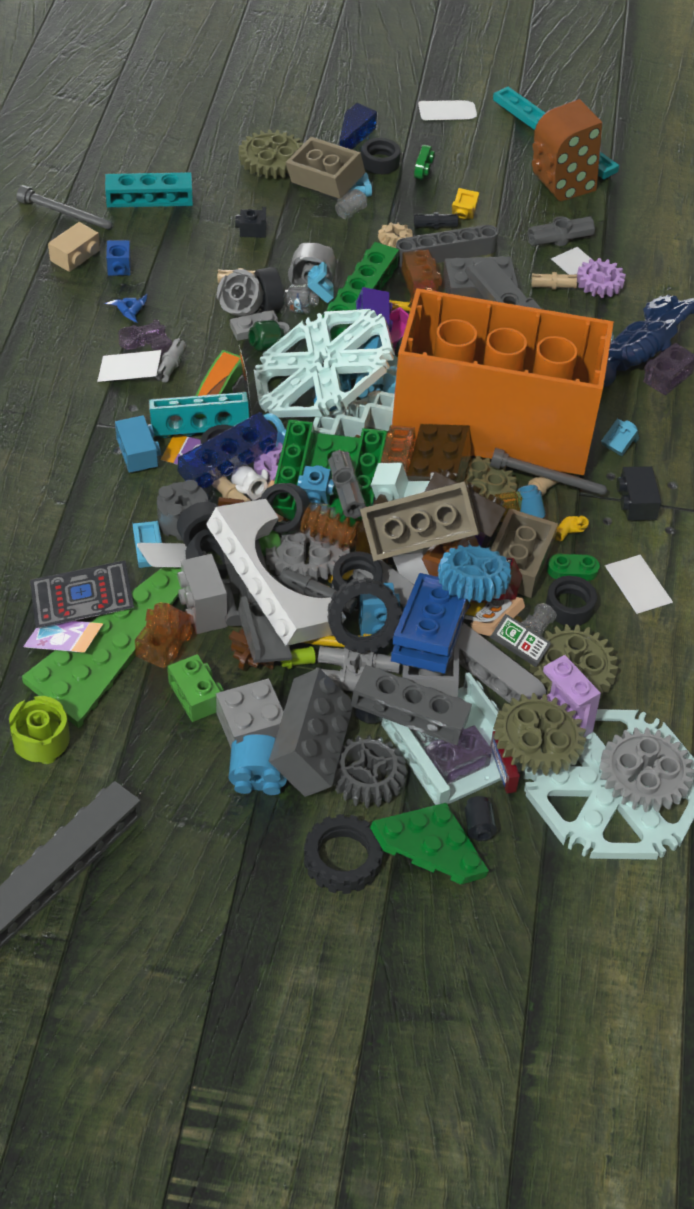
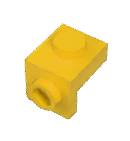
(465, 203)

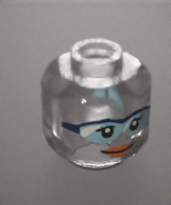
(300, 298)

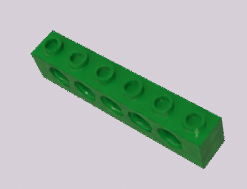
(372, 272)

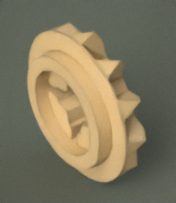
(387, 234)

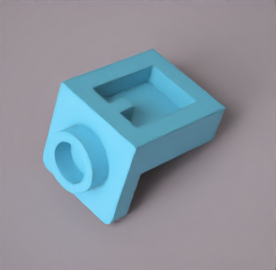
(319, 283)
(620, 436)

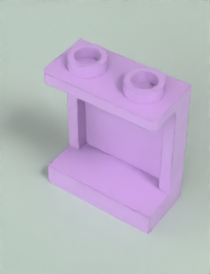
(575, 689)

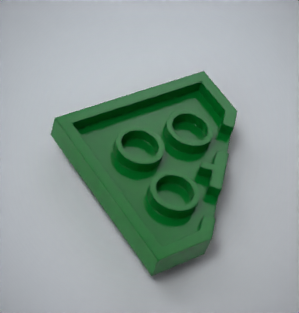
(432, 842)

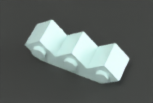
(372, 412)
(392, 482)

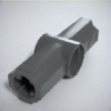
(561, 231)
(346, 483)

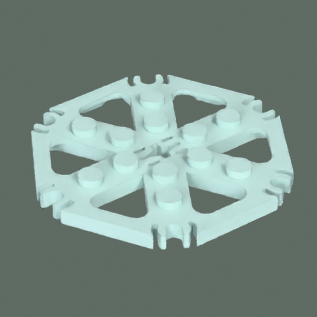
(339, 358)
(601, 806)

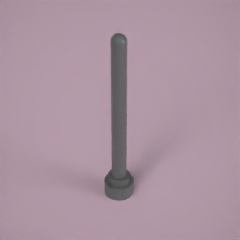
(27, 195)
(502, 459)

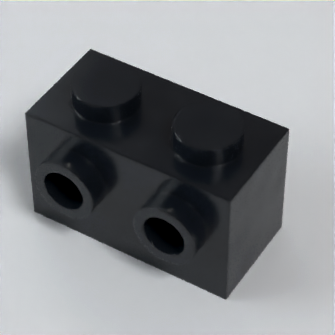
(639, 493)

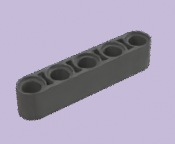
(453, 243)

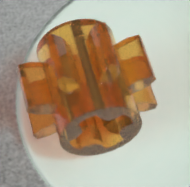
(162, 619)

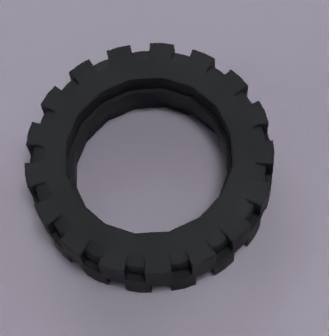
(353, 589)
(342, 880)

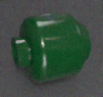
(265, 334)

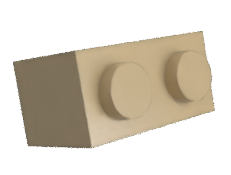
(74, 246)

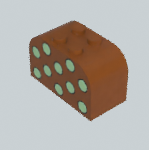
(568, 150)

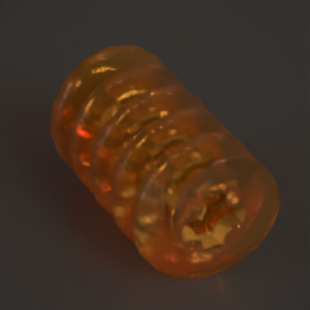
(328, 527)

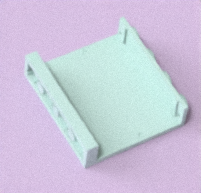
(483, 716)

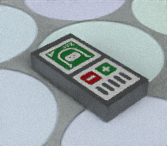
(520, 640)

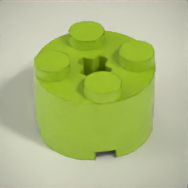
(39, 729)

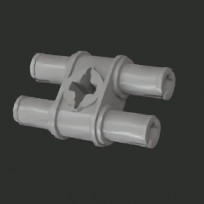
(351, 660)

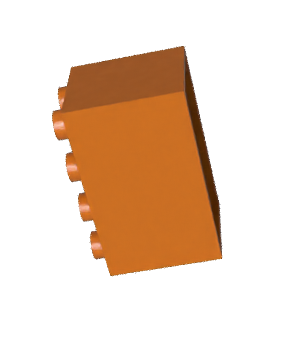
(508, 372)

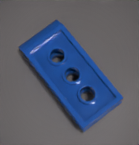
(428, 626)

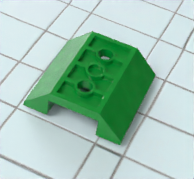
(306, 448)

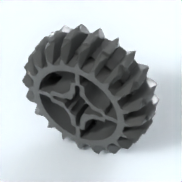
(379, 762)

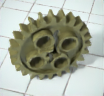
(268, 153)
(489, 479)
(598, 657)
(521, 738)

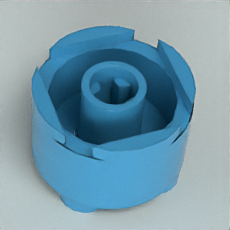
(251, 766)

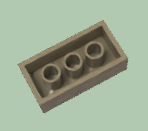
(420, 521)

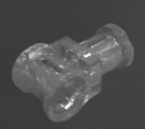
(540, 619)

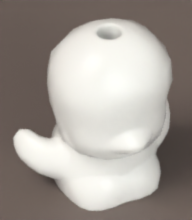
(250, 482)

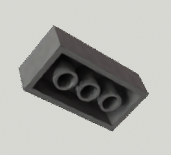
(311, 732)

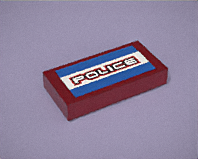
(508, 772)

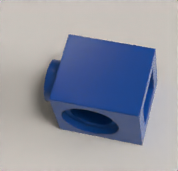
(118, 257)

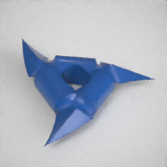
(134, 304)

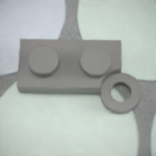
(241, 325)

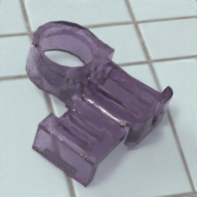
(153, 333)

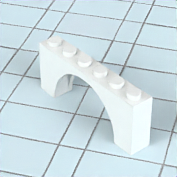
(292, 615)

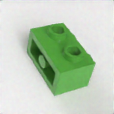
(194, 686)

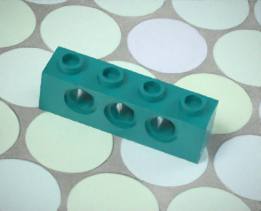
(148, 189)
(188, 407)

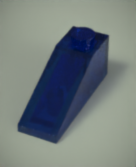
(357, 125)

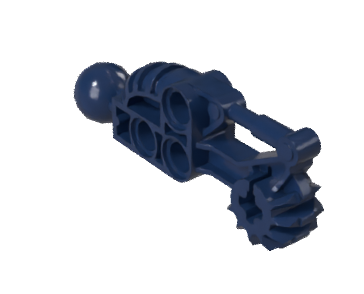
(647, 337)

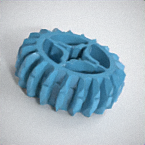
(474, 573)

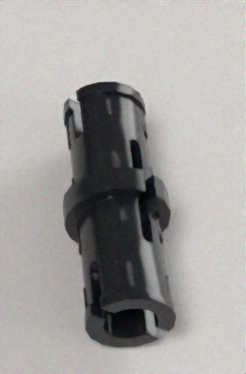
(435, 220)

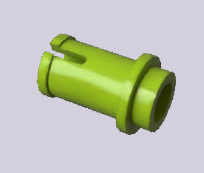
(300, 657)

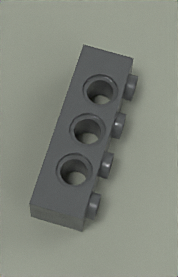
(420, 714)

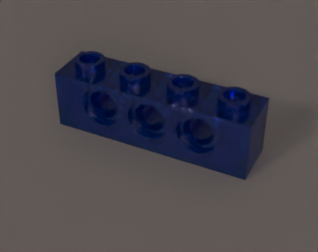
(234, 441)

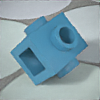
(317, 484)

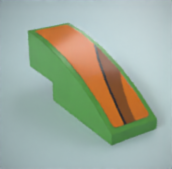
(221, 376)

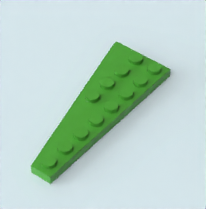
(83, 677)

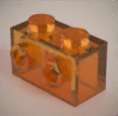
(420, 271)

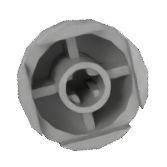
(240, 293)

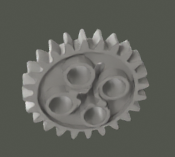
(293, 555)
(663, 785)

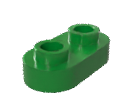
(423, 162)
(573, 565)

